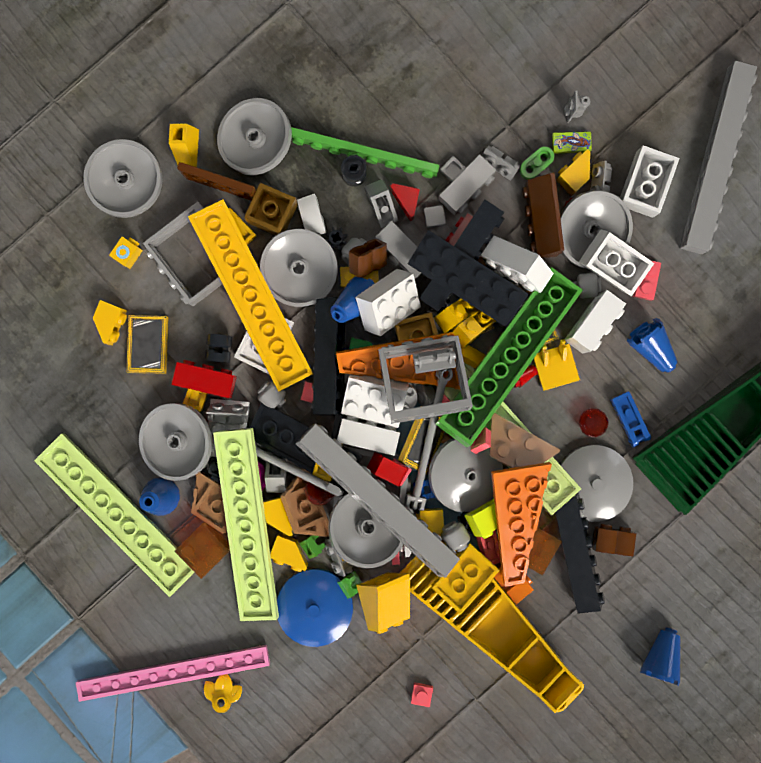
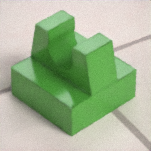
(310, 547)
(349, 583)

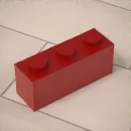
(204, 379)

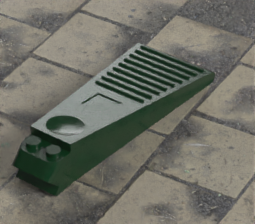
(705, 443)

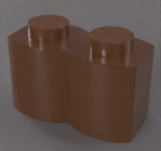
(367, 258)
(614, 541)

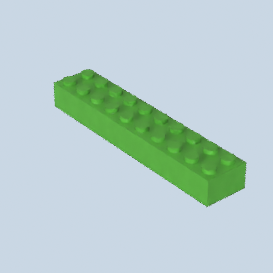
(510, 357)

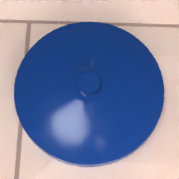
(314, 608)

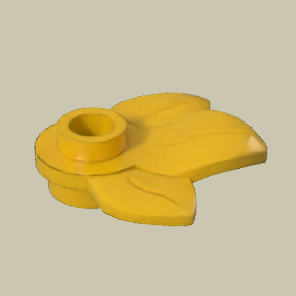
(223, 690)

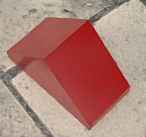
(406, 198)
(387, 469)

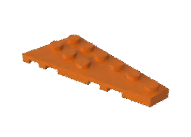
(366, 362)
(517, 509)

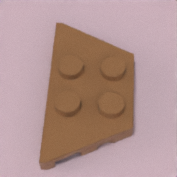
(517, 446)
(209, 502)
(302, 514)

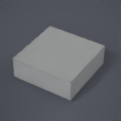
(452, 168)
(434, 216)

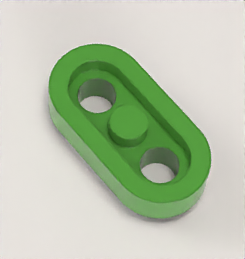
(536, 164)

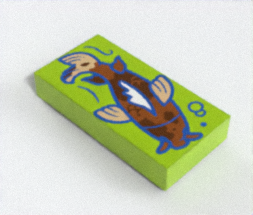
(571, 142)

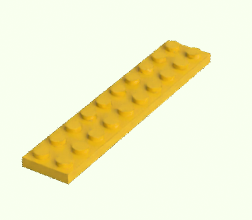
(250, 295)

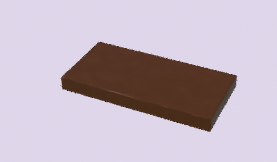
(216, 181)

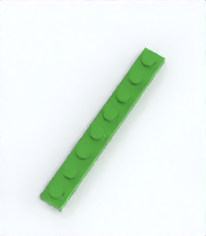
(371, 155)

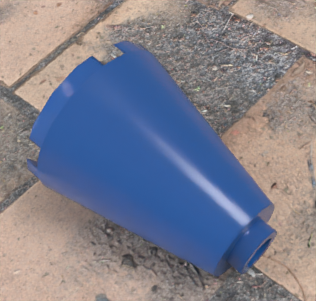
(346, 306)
(654, 345)
(159, 497)
(664, 657)

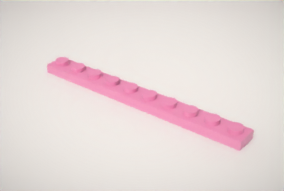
(172, 673)

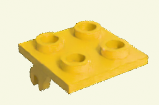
(556, 366)

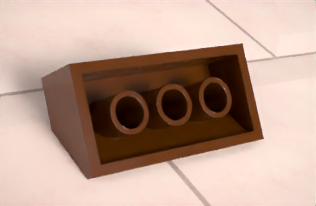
(543, 216)

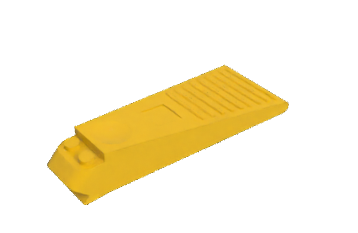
(504, 635)

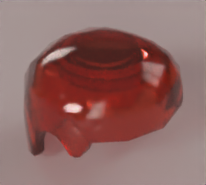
(593, 422)
(317, 495)

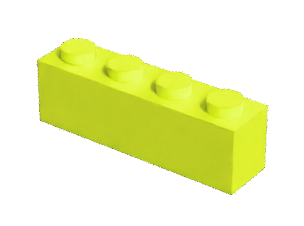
(483, 520)

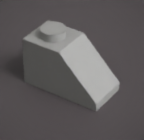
(381, 203)
(275, 476)

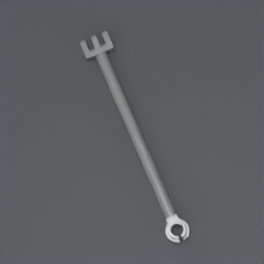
(291, 468)
(416, 498)

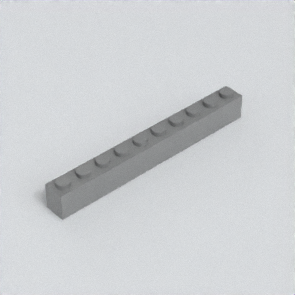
(718, 157)
(378, 500)

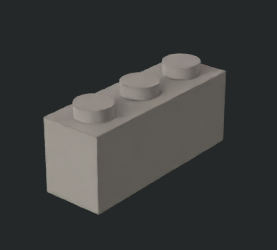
(467, 185)
(398, 247)

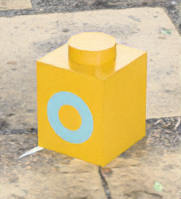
(126, 252)

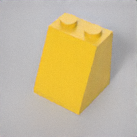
(385, 601)

